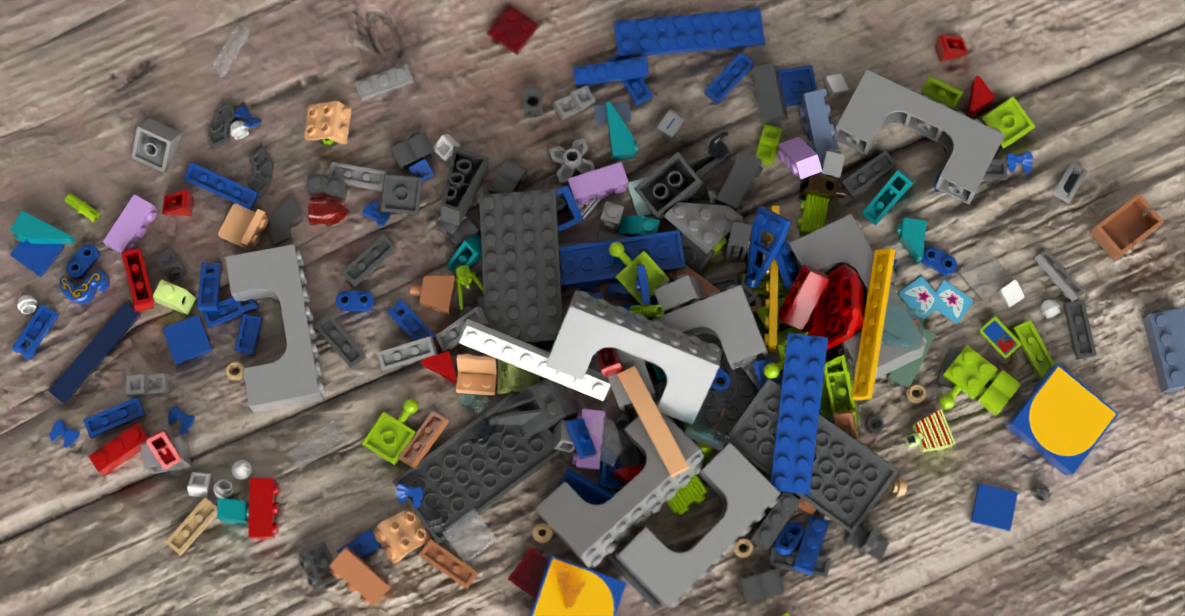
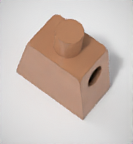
(436, 293)

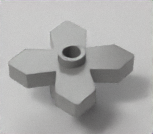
(565, 157)

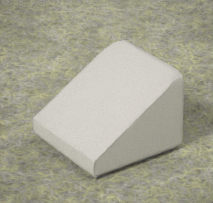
(836, 84)
(445, 146)
(1011, 293)
(199, 484)

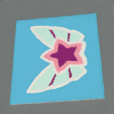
(921, 296)
(955, 302)

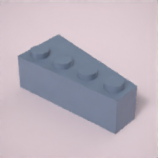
(816, 122)
(1167, 345)

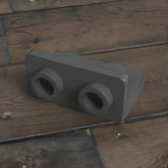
(316, 564)

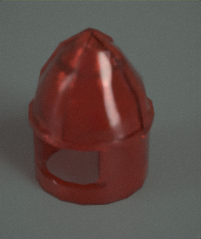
(326, 211)

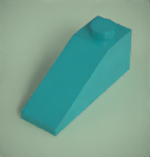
(621, 138)
(888, 196)
(38, 232)

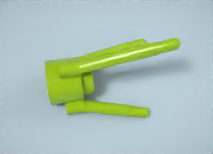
(465, 277)

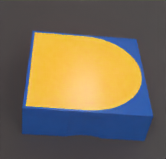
(1062, 419)
(597, 598)

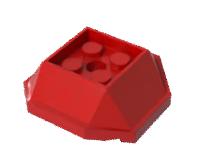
(839, 308)

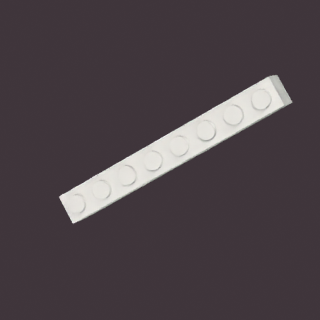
(529, 358)

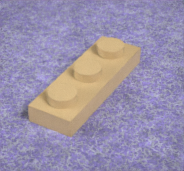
(192, 526)

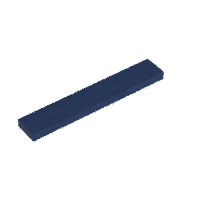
(94, 353)

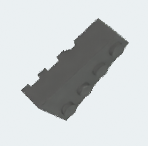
(463, 182)

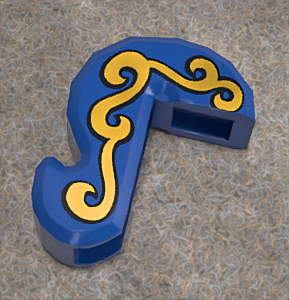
(87, 289)

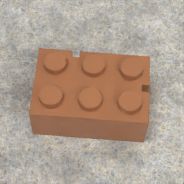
(1126, 227)
(359, 576)

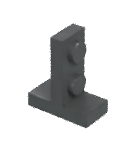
(868, 542)

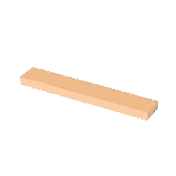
(653, 421)

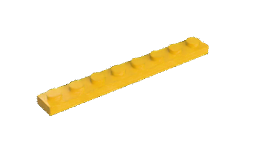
(772, 303)
(873, 324)

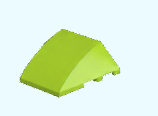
(837, 389)

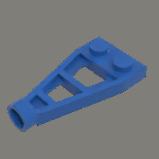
(773, 224)

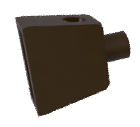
(821, 186)

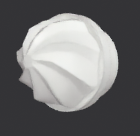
(238, 130)
(27, 304)
(1050, 308)
(241, 469)
(223, 489)

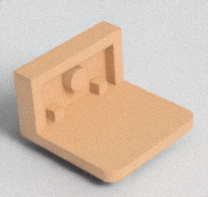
(328, 121)
(243, 226)
(401, 534)

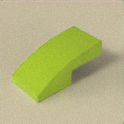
(768, 144)

